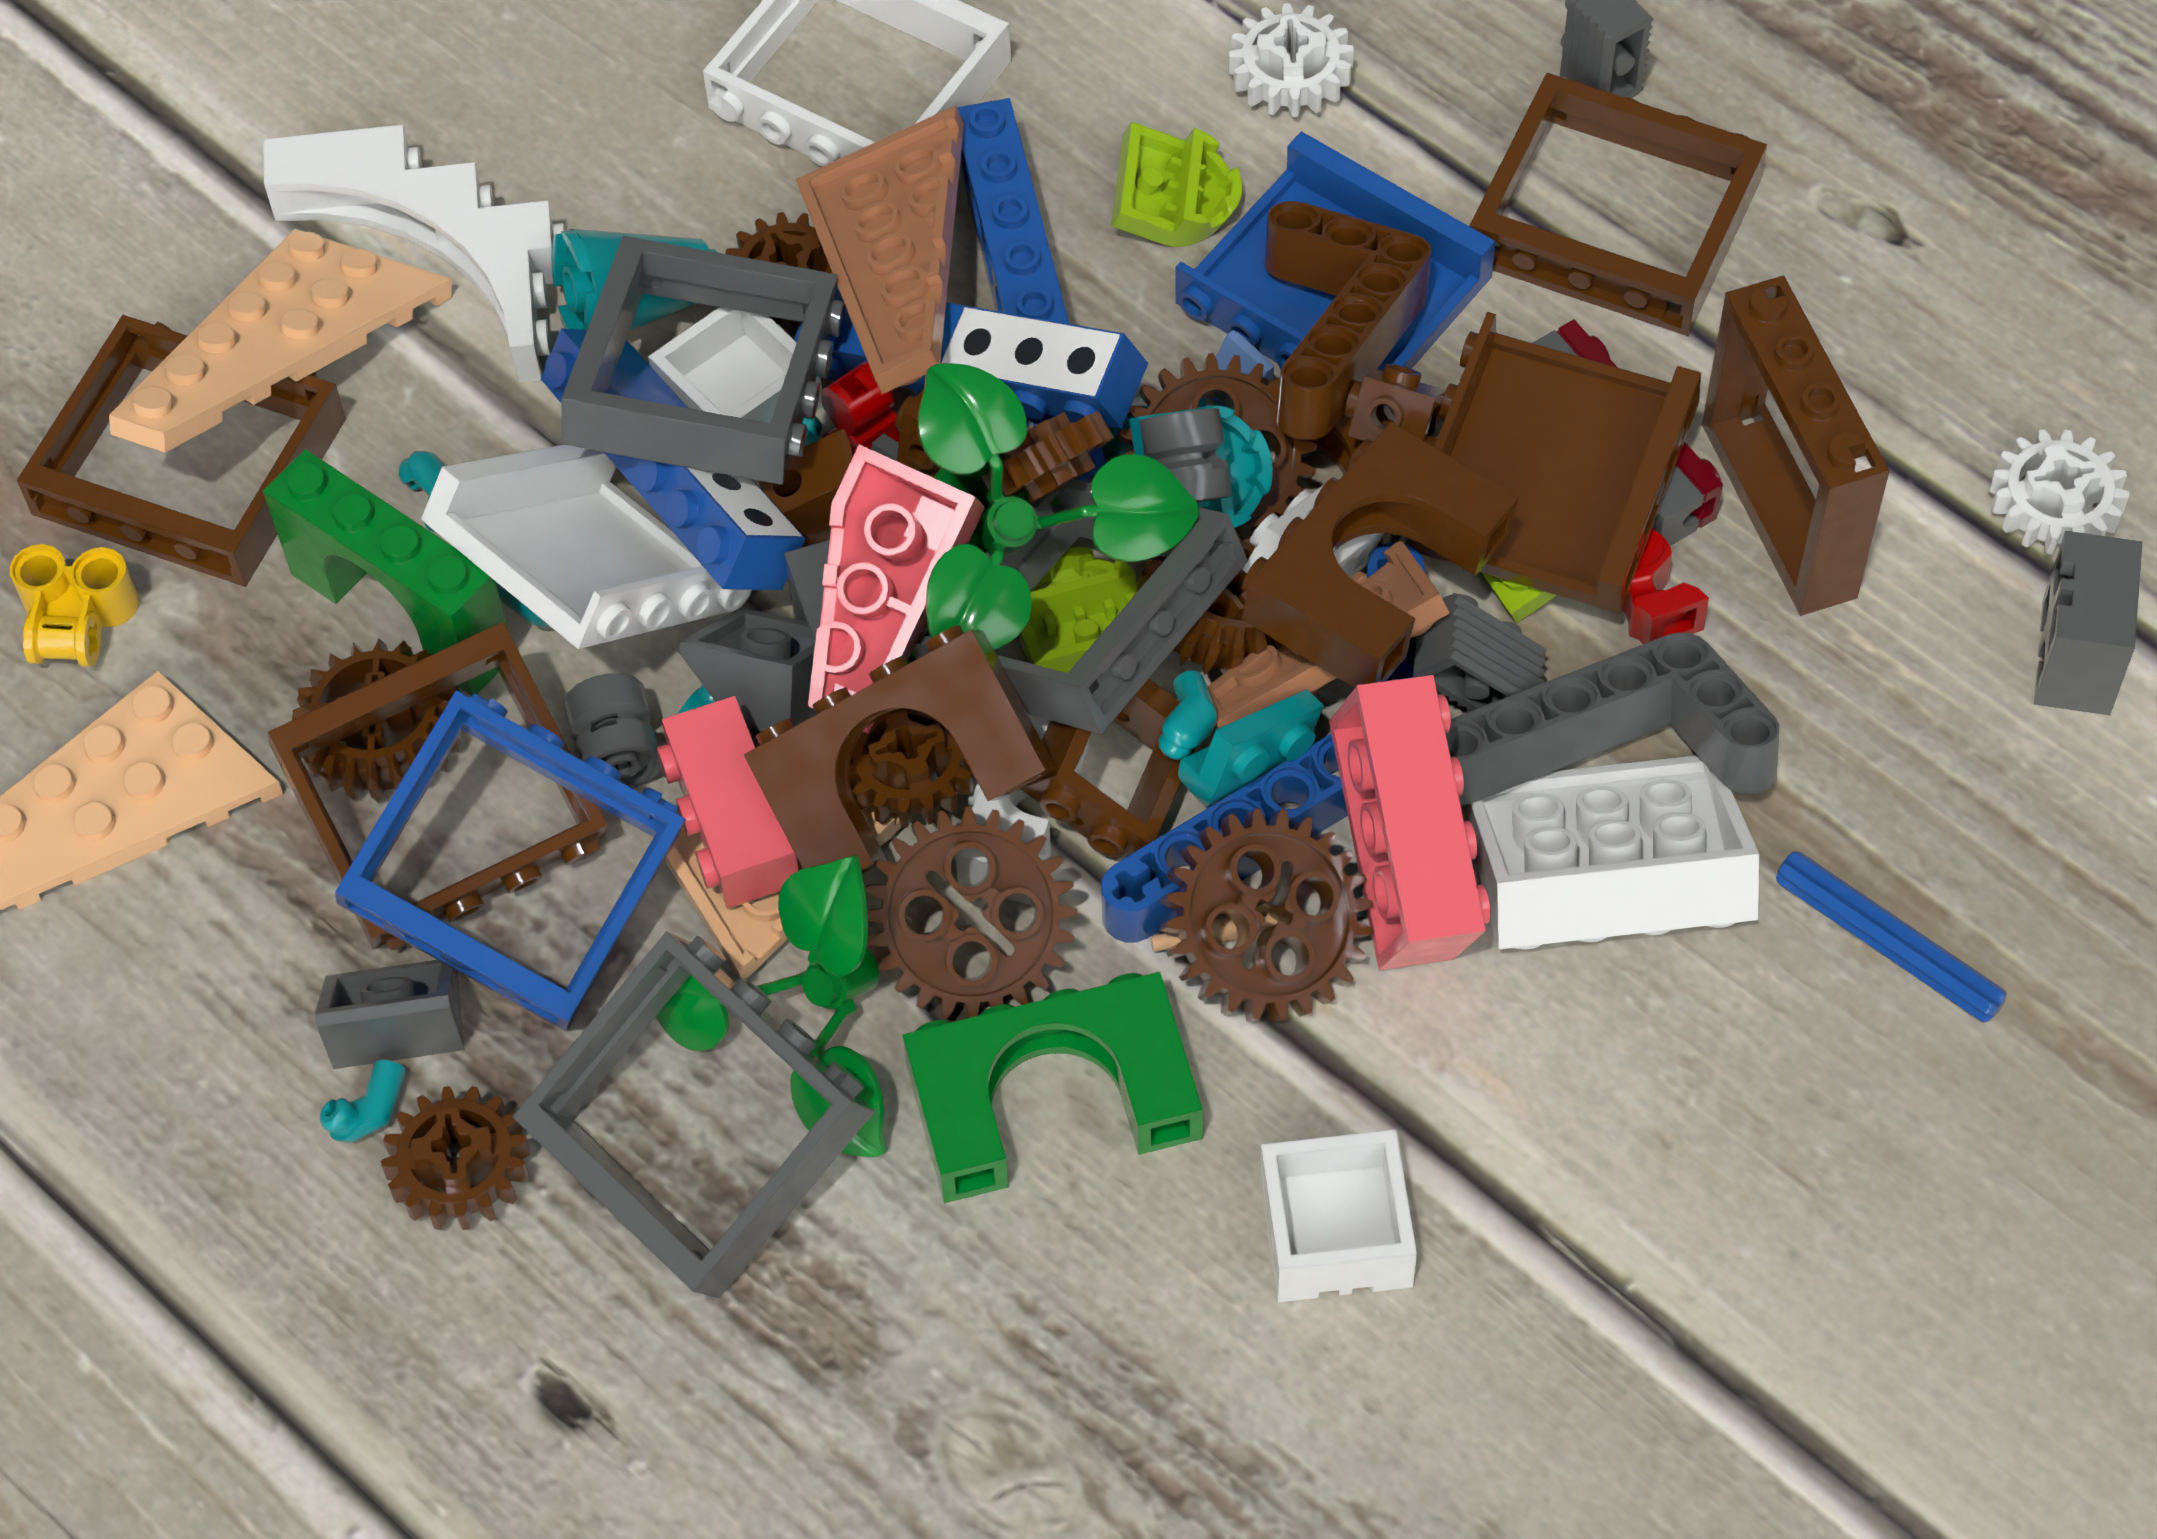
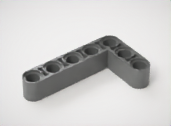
(1615, 701)

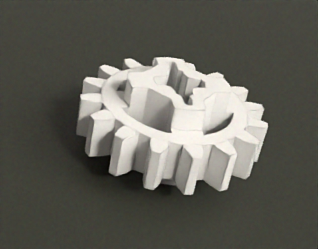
(1318, 56)
(2058, 490)

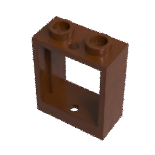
(1087, 809)

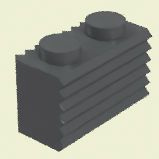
(1606, 45)
(1477, 655)

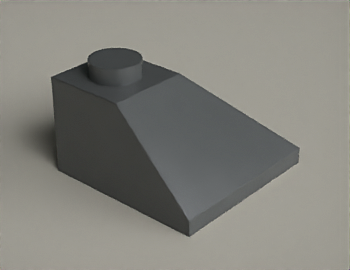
(759, 661)

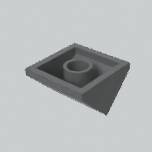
(390, 1013)

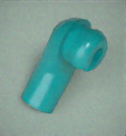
(1191, 720)

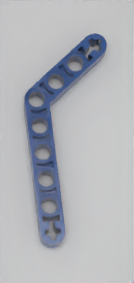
(1136, 883)

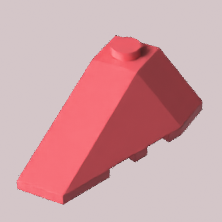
(882, 547)

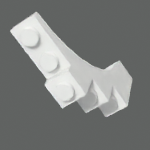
(380, 184)

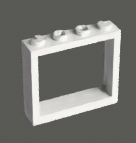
(942, 23)

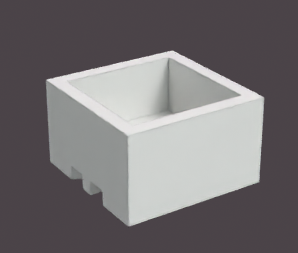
(728, 364)
(1337, 1215)

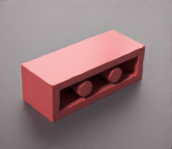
(724, 803)

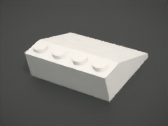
(1614, 854)

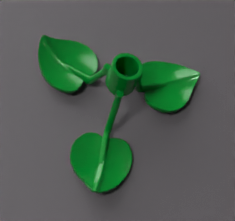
(972, 419)
(822, 914)

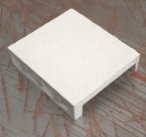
(573, 545)

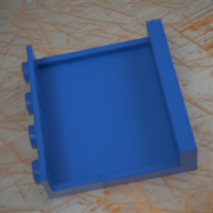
(1275, 314)

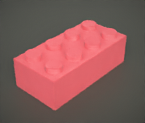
(1408, 822)

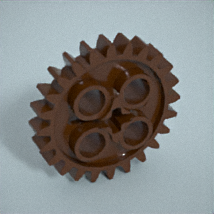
(1253, 404)
(1010, 870)
(1318, 941)

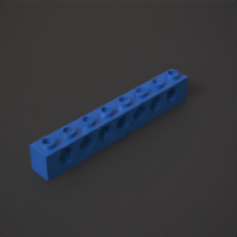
(1010, 223)

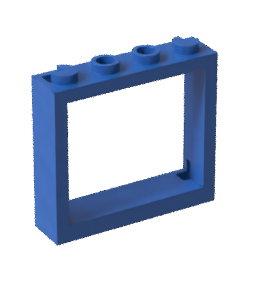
(544, 754)

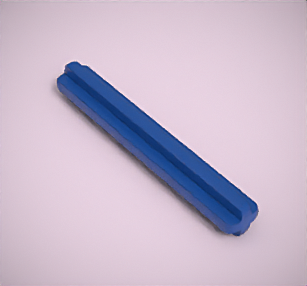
(1891, 936)

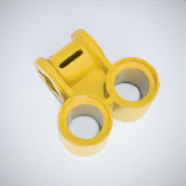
(68, 602)

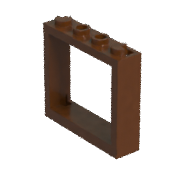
(1598, 274)
(60, 497)
(1812, 542)
(397, 693)

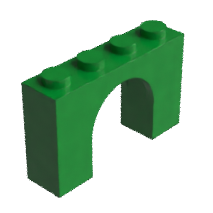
(342, 531)
(1117, 1026)

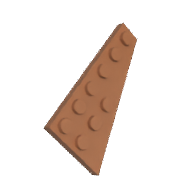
(889, 238)

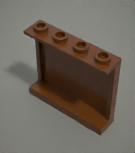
(1580, 451)

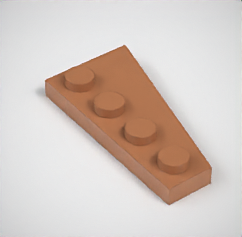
(1283, 672)

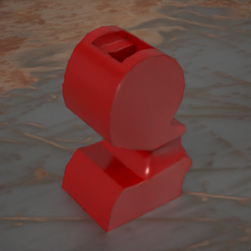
(860, 407)
(1657, 611)

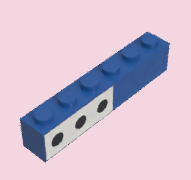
(1043, 361)
(715, 515)

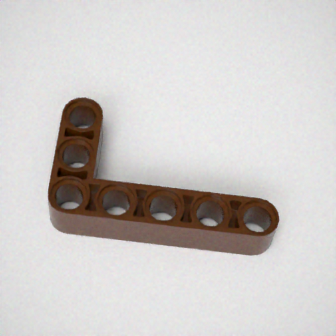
(1378, 290)

